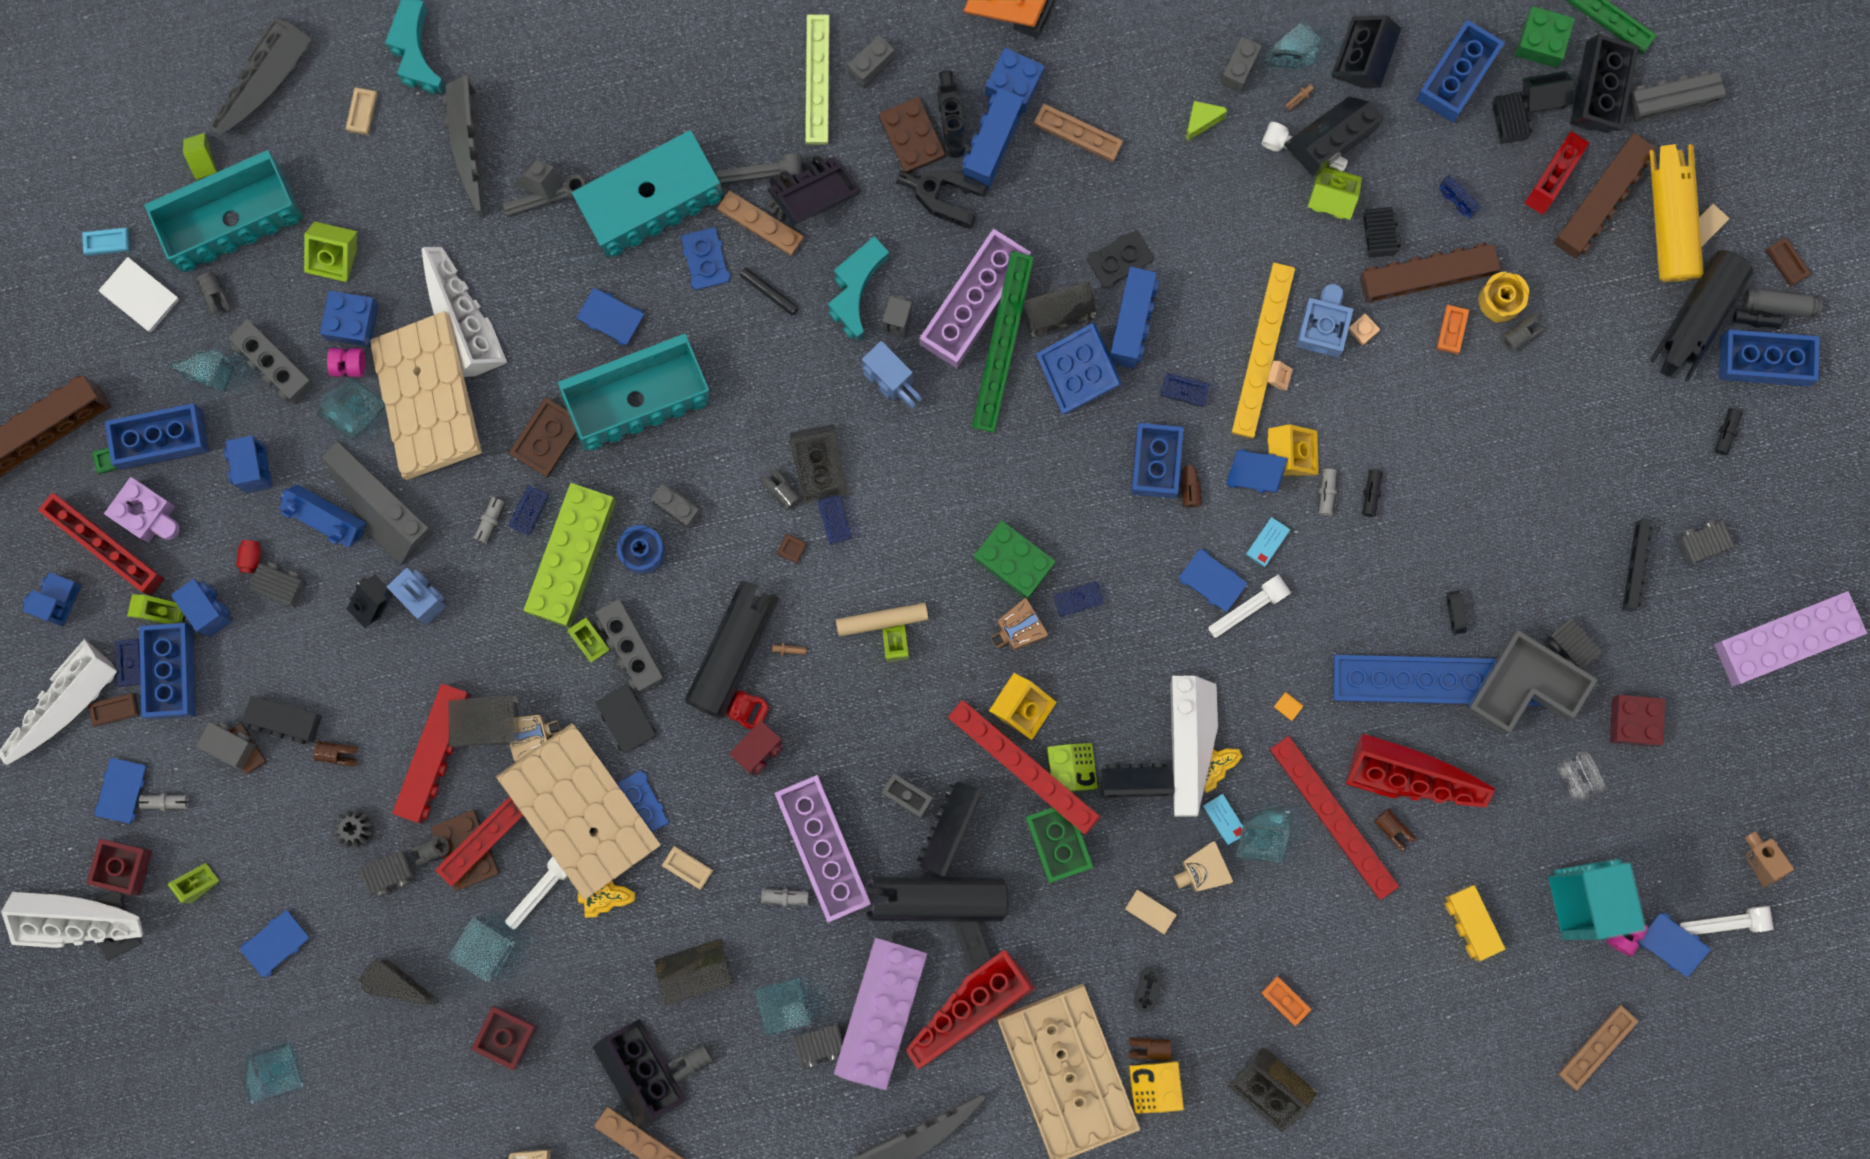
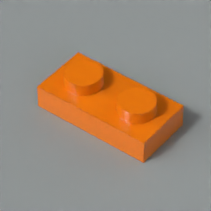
(1452, 329)
(1285, 1001)

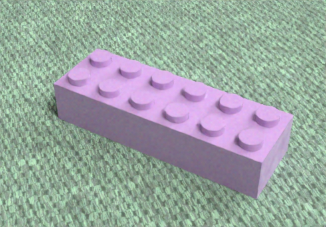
(971, 301)
(1790, 638)
(823, 849)
(880, 1014)

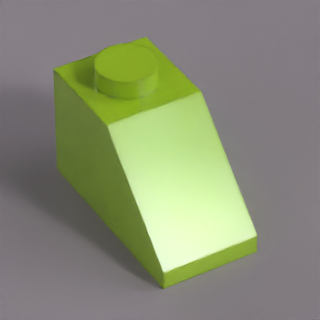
(154, 610)

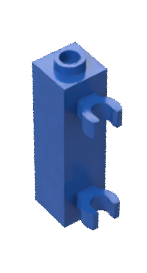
(322, 515)

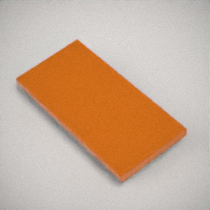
(1015, 11)

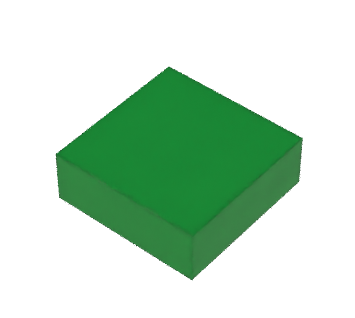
(103, 461)

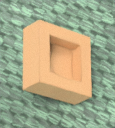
(1363, 329)
(1280, 375)

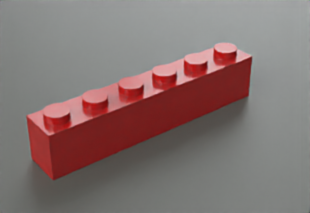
(101, 544)
(428, 760)

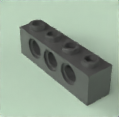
(248, 335)
(651, 674)

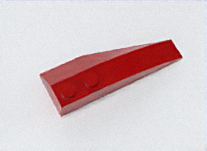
(1402, 771)
(973, 1005)

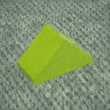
(1203, 117)
(199, 156)
(588, 639)
(895, 643)
(193, 884)

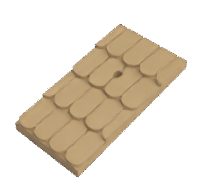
(425, 396)
(564, 795)
(1071, 1091)

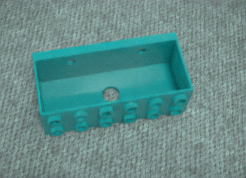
(193, 217)
(624, 217)
(662, 373)
(1596, 901)

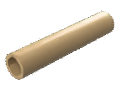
(881, 619)

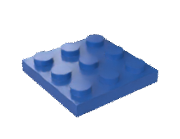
(1079, 368)

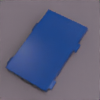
(705, 258)
(610, 316)
(1256, 471)
(1212, 580)
(120, 790)
(643, 800)
(274, 943)
(1674, 944)

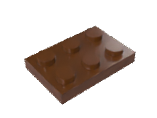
(911, 135)
(544, 438)
(456, 832)

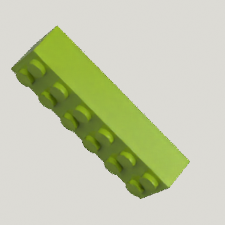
(570, 555)

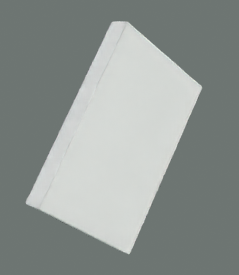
(139, 295)

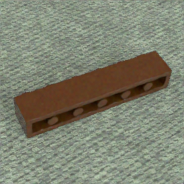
(1604, 195)
(1429, 273)

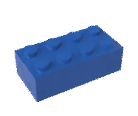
(1460, 71)
(993, 137)
(1132, 317)
(1769, 358)
(156, 436)
(167, 671)

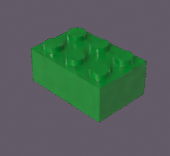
(1014, 560)
(1058, 845)

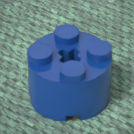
(653, 554)

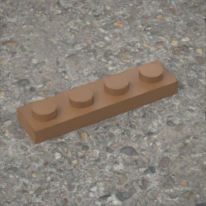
(1078, 133)
(760, 223)
(1597, 1047)
(633, 1139)

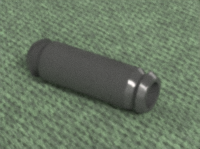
(1783, 302)

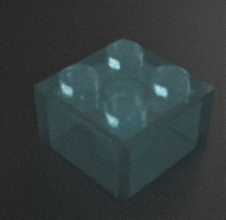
(482, 949)

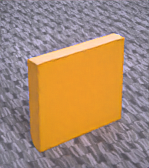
(1288, 706)

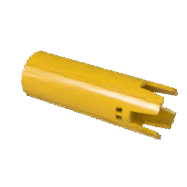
(1676, 215)

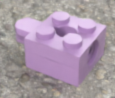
(143, 512)

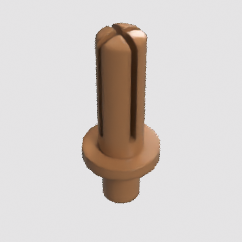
(1304, 94)
(789, 649)

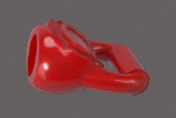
(742, 706)

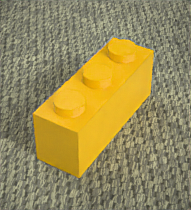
(1474, 923)

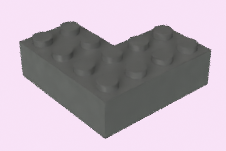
(1524, 673)

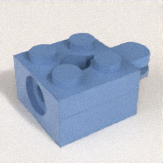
(1325, 323)
(890, 374)
(416, 596)

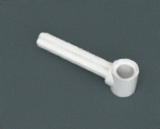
(1277, 135)
(1272, 591)
(536, 894)
(1756, 919)

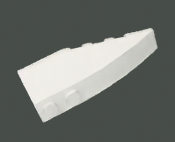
(472, 332)
(73, 688)
(1193, 738)
(60, 919)

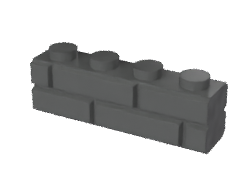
(1676, 96)

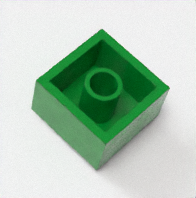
(1544, 37)

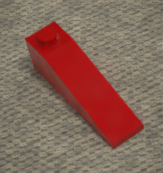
(1556, 173)

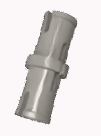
(1328, 492)
(489, 520)
(164, 802)
(785, 897)

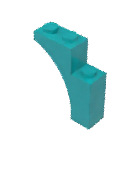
(405, 40)
(854, 276)

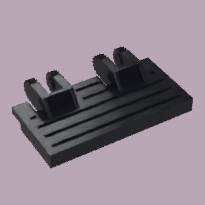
(814, 190)

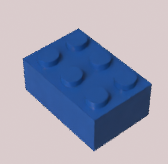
(1157, 460)

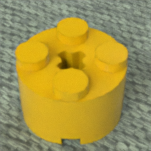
(1507, 285)

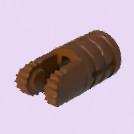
(1191, 488)
(332, 752)
(1391, 826)
(1155, 1050)

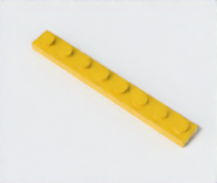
(1263, 350)

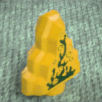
(1218, 765)
(606, 899)

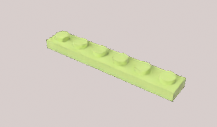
(817, 80)

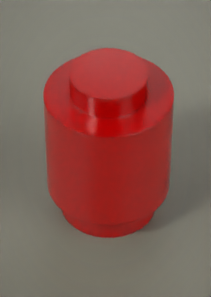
(248, 556)

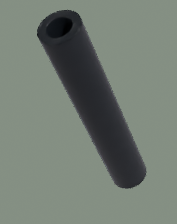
(769, 291)

